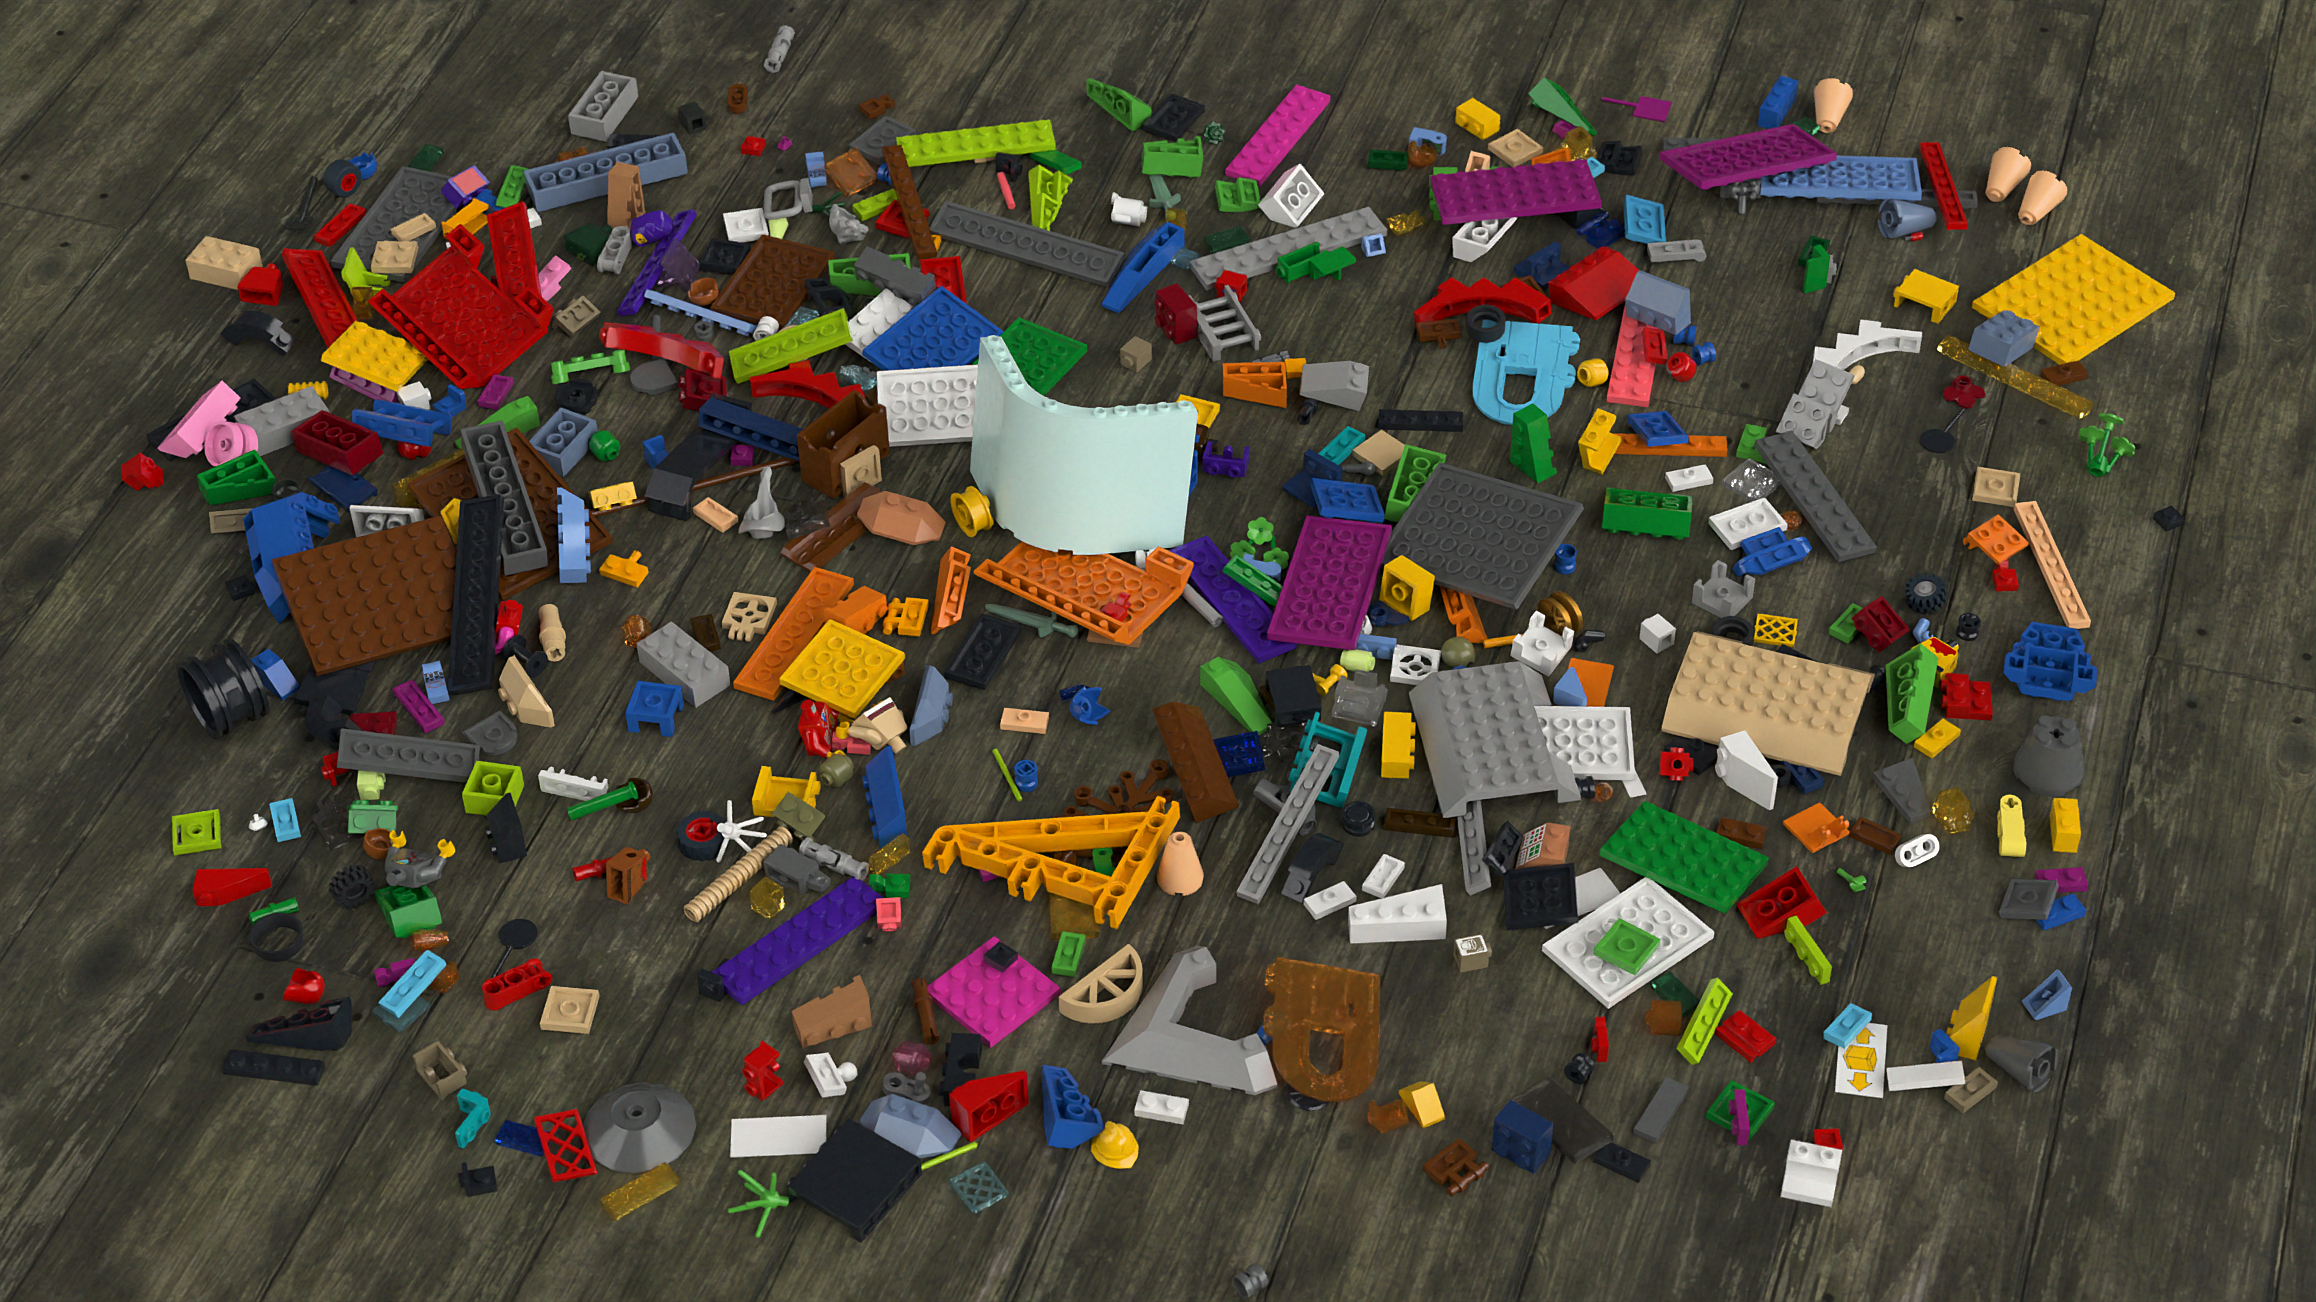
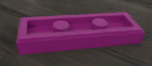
(418, 706)

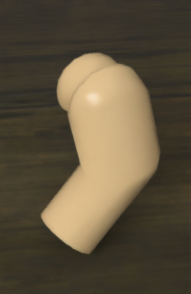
(1858, 372)

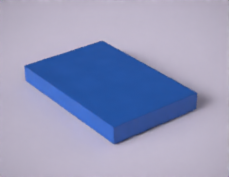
(1657, 428)

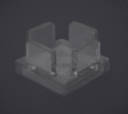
(1359, 699)

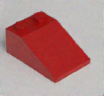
(1779, 900)
(987, 1102)

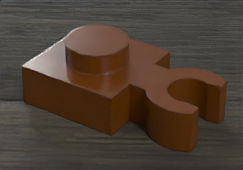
(874, 107)

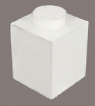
(414, 395)
(1657, 633)

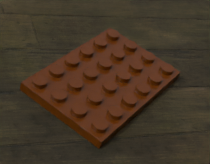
(772, 281)

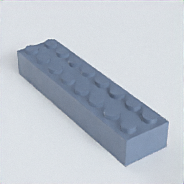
(588, 175)

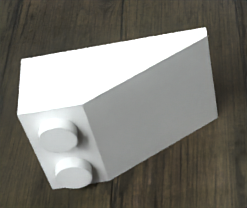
(1746, 769)

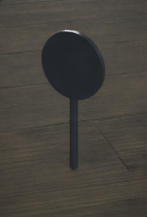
(1940, 440)
(515, 935)

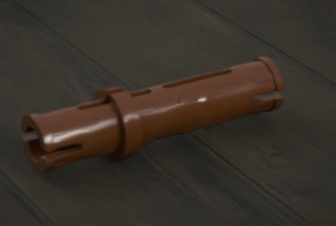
(923, 1003)

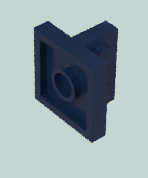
(1543, 265)

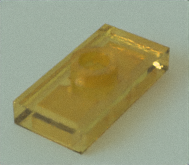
(889, 855)

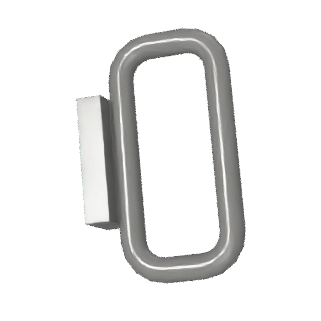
(803, 198)

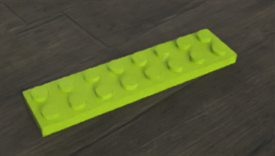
(977, 143)

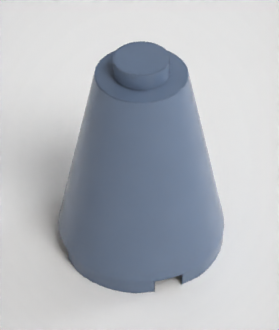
(1904, 218)

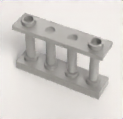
(1208, 334)

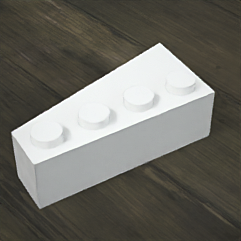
(1400, 917)

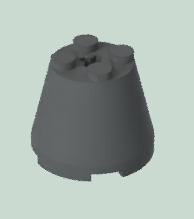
(2051, 757)

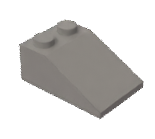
(1336, 383)

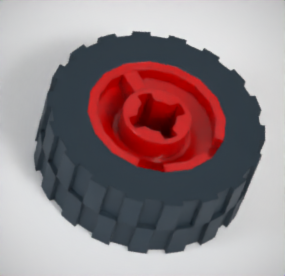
(699, 835)

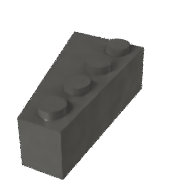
(895, 276)

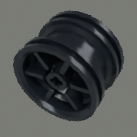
(223, 688)

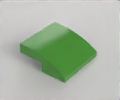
(1237, 196)

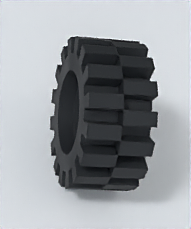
(351, 897)

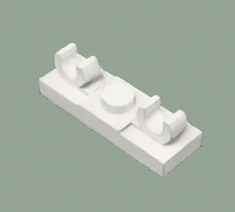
(570, 785)

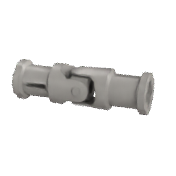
(779, 49)
(834, 859)

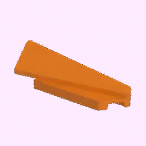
(951, 589)
(1464, 614)

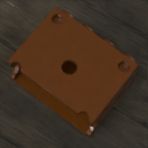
(854, 429)

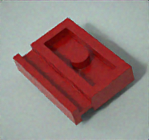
(1745, 1036)

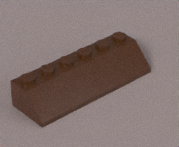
(1195, 760)

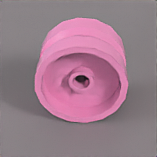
(229, 440)

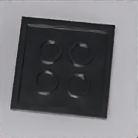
(1540, 896)

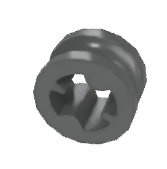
(703, 330)

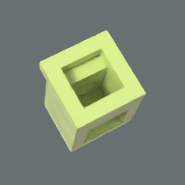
(370, 784)

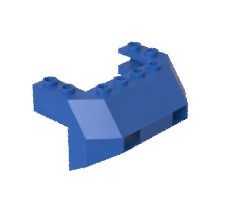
(282, 530)

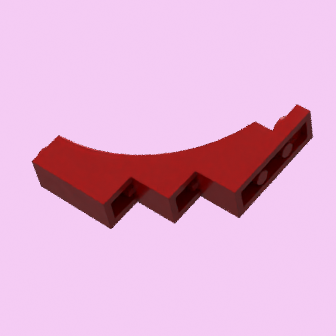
(644, 339)

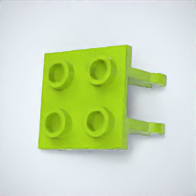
(357, 276)

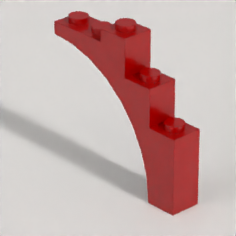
(1512, 298)
(802, 383)

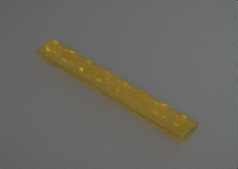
(2018, 378)

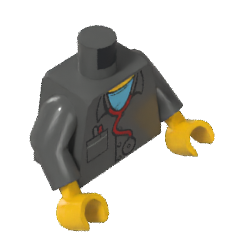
(414, 867)

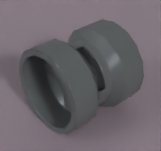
(1251, 1280)

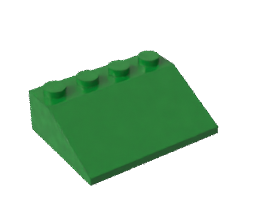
(1647, 513)

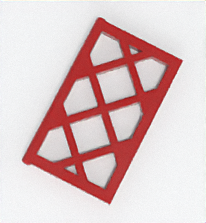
(551, 1159)

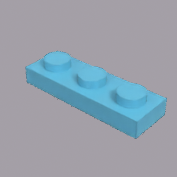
(412, 983)

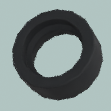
(1486, 312)
(1735, 625)

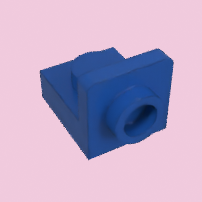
(453, 403)
(1943, 1047)

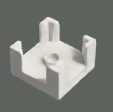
(1540, 646)

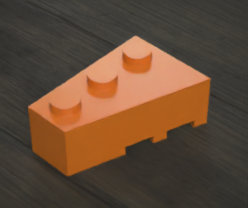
(859, 611)

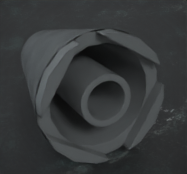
(2023, 1059)

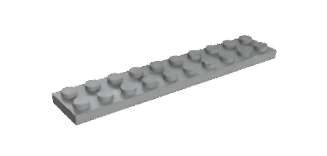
(1262, 254)

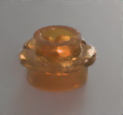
(1792, 519)

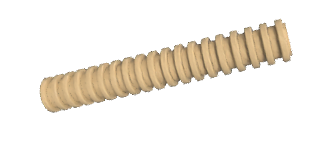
(736, 875)

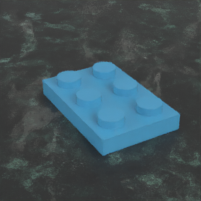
(1644, 220)

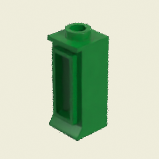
(1297, 262)

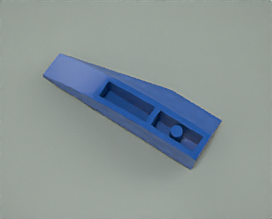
(1144, 264)

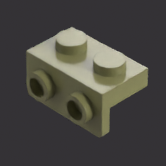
(798, 816)

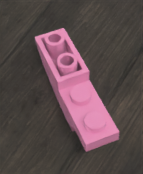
(551, 276)

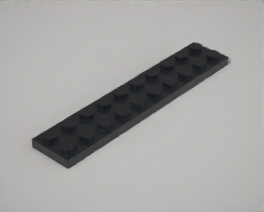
(476, 595)

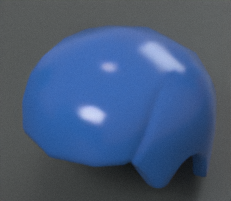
(366, 164)

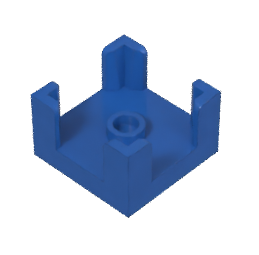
(654, 704)

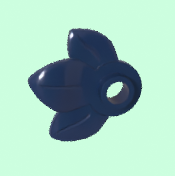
(1382, 614)

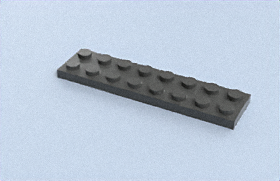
(1815, 496)

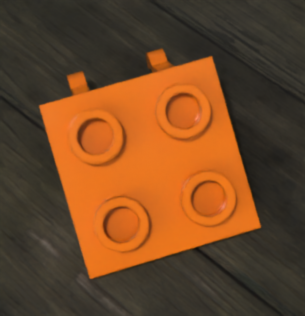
(1996, 539)
(1817, 827)

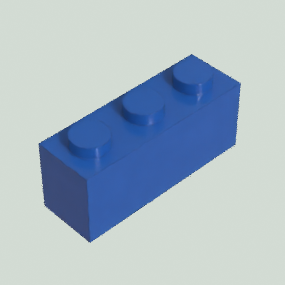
(1778, 103)

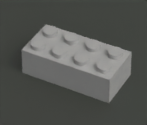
(603, 106)
(279, 417)
(684, 663)

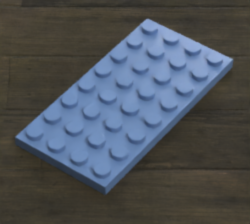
(1849, 179)

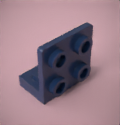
(1313, 467)

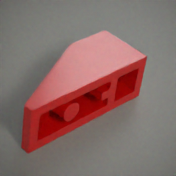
(223, 886)

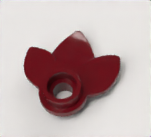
(1963, 392)

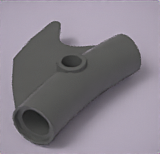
(1275, 798)

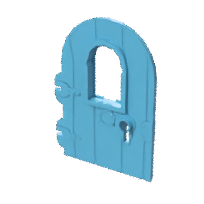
(1530, 351)

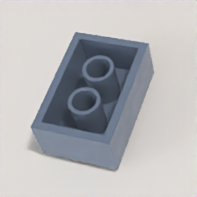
(2004, 338)
(564, 440)

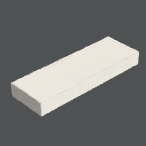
(1925, 1075)

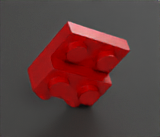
(1965, 698)

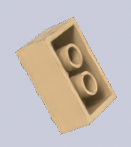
(222, 262)

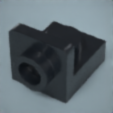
(1008, 164)
(478, 1180)

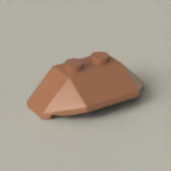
(901, 518)

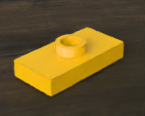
(1937, 738)

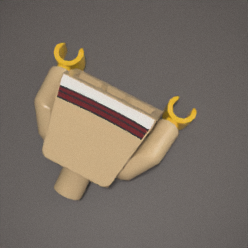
(877, 726)

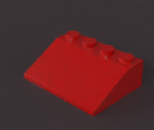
(1594, 284)

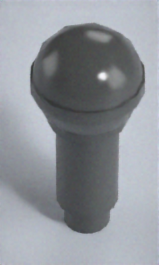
(1366, 468)

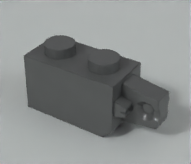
(795, 871)

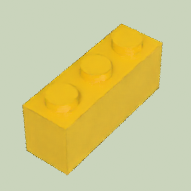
(1397, 745)

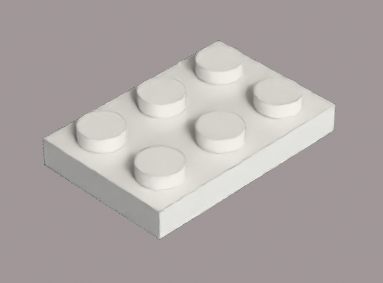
(1746, 522)

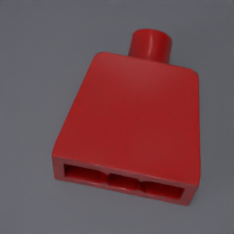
(261, 286)

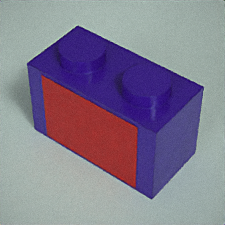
(464, 187)

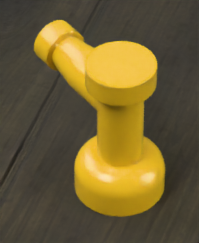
(1324, 684)

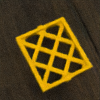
(1789, 621)

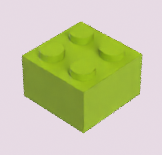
(489, 784)

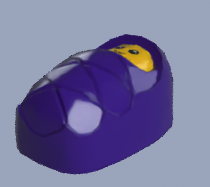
(650, 227)

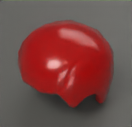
(412, 450)

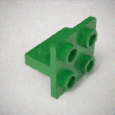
(369, 817)

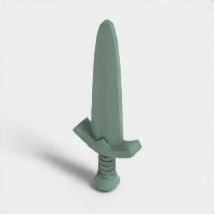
(1163, 197)
(1043, 623)

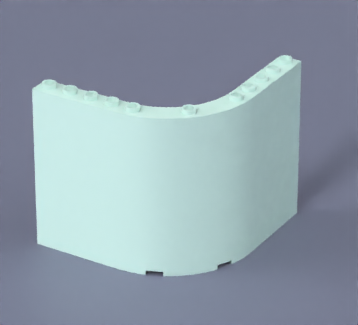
(1075, 472)

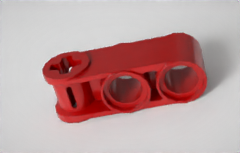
(515, 984)

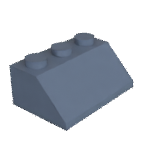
(1659, 303)

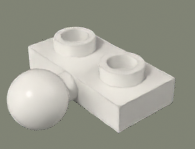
(827, 1077)

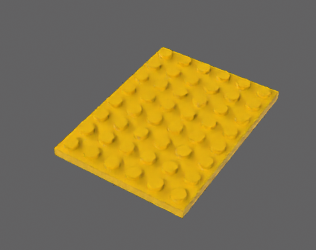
(2077, 298)

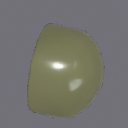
(1457, 652)

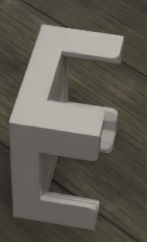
(1721, 594)

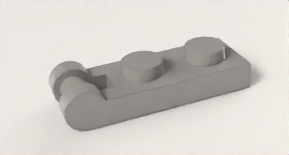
(1676, 251)

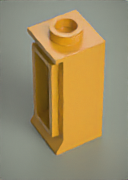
(470, 217)

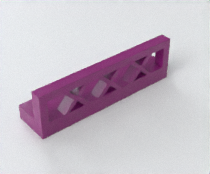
(363, 385)

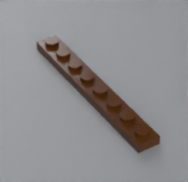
(909, 202)

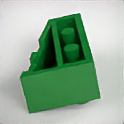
(1530, 443)
(237, 480)

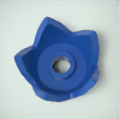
(1085, 706)

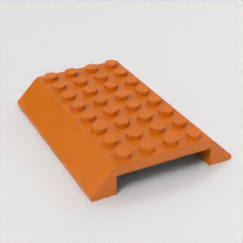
(1085, 583)

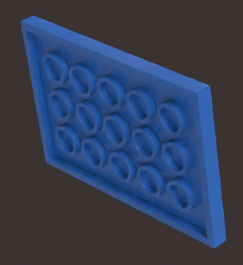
(932, 335)

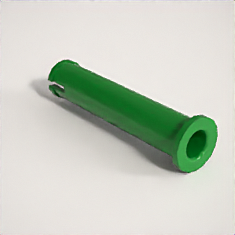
(603, 801)

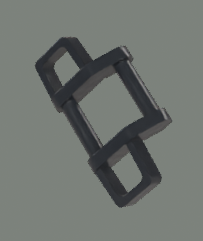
(828, 292)

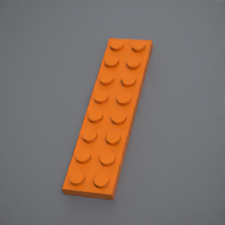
(792, 632)

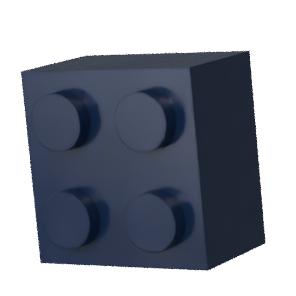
(1522, 1136)

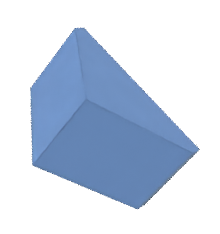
(1569, 690)
(2049, 997)

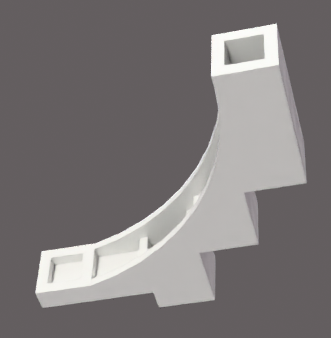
(1869, 341)

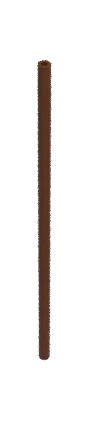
(706, 483)

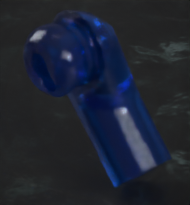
(1069, 692)

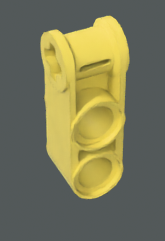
(2011, 827)

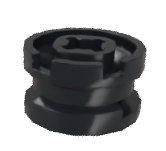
(1358, 818)

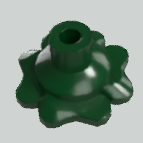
(1213, 133)

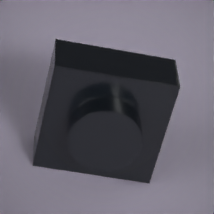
(2169, 518)
(239, 587)
(1000, 956)

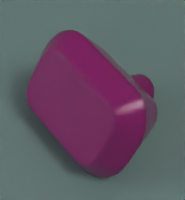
(784, 144)

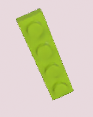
(1704, 1021)

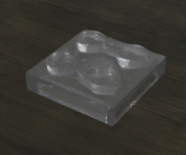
(1751, 481)

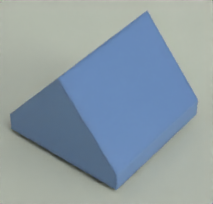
(1373, 245)

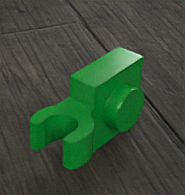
(894, 885)

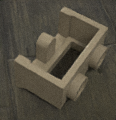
(431, 1056)

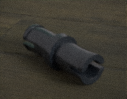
(1308, 408)

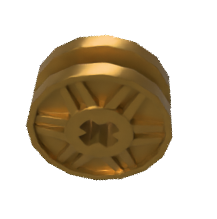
(1560, 612)

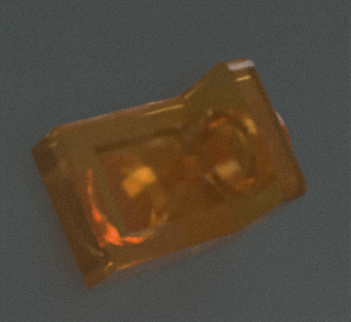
(1388, 1116)

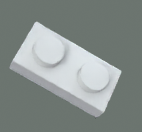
(1161, 1107)

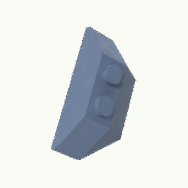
(930, 707)
(911, 1126)

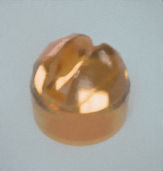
(1599, 790)

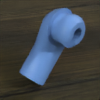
(1920, 630)

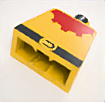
(1946, 654)

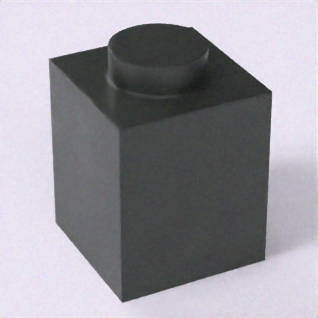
(692, 117)

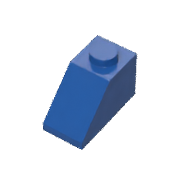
(275, 674)

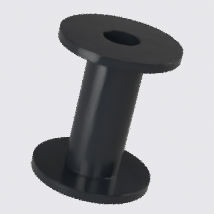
(534, 662)

